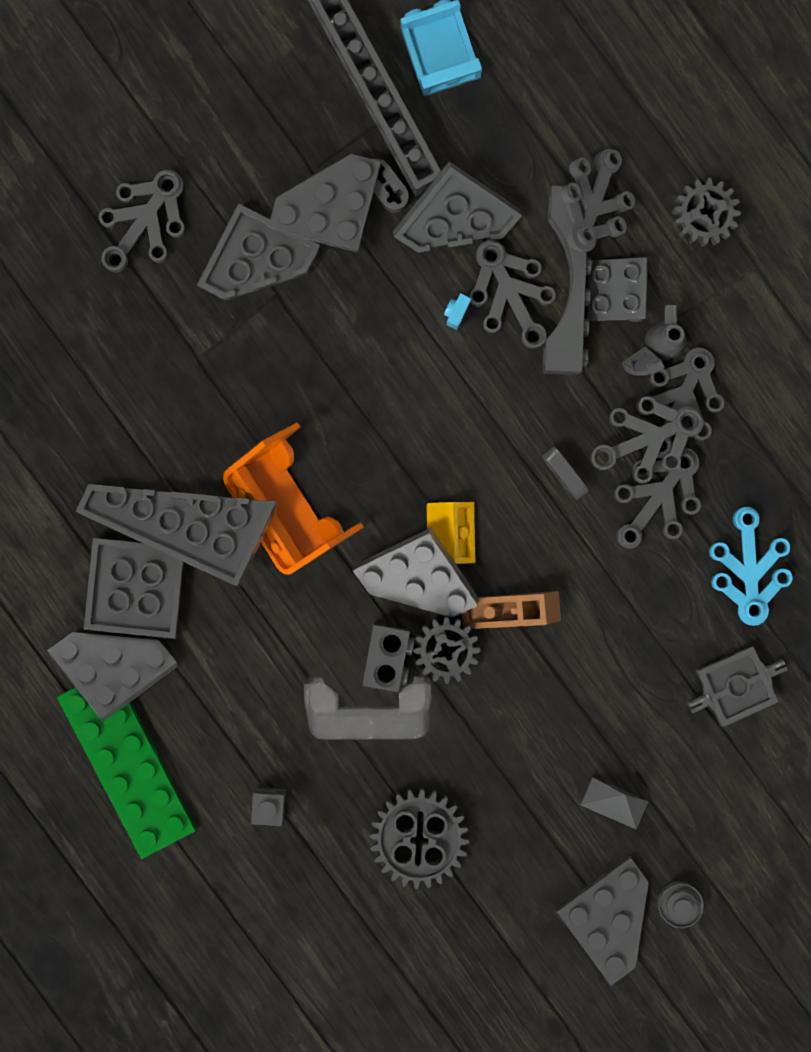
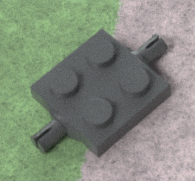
(737, 686)

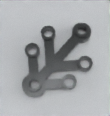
(145, 216)
(582, 234)
(508, 289)
(684, 395)
(651, 436)
(660, 494)

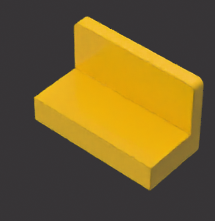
(455, 528)

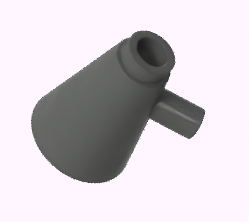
(658, 338)

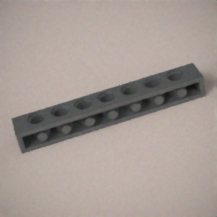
(377, 92)

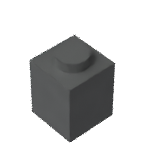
(268, 806)

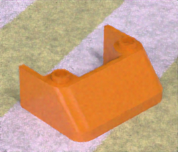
(294, 531)

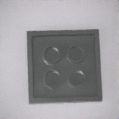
(133, 589)

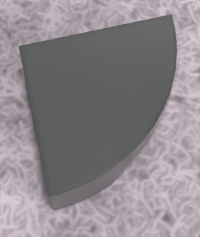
(642, 363)

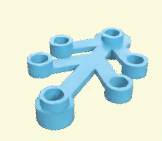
(749, 571)

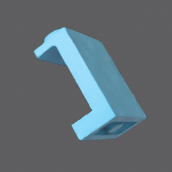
(439, 47)

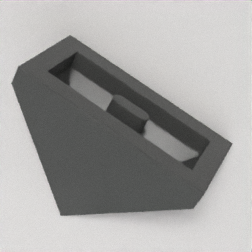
(614, 803)

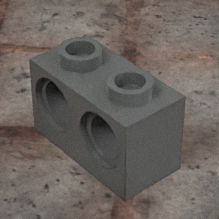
(380, 656)

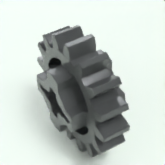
(703, 200)
(441, 637)

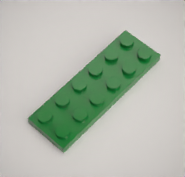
(130, 774)

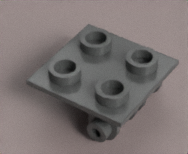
(618, 290)

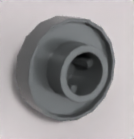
(680, 904)

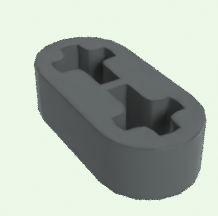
(392, 181)
(565, 473)

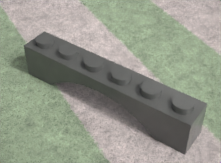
(564, 347)

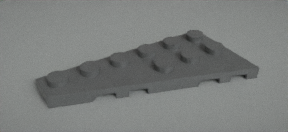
(198, 529)

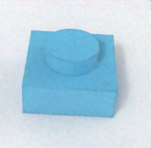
(456, 310)

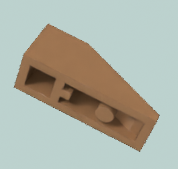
(514, 610)

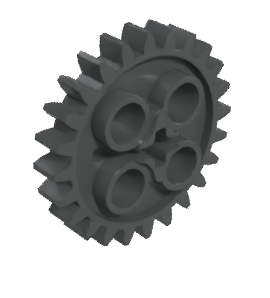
(445, 839)

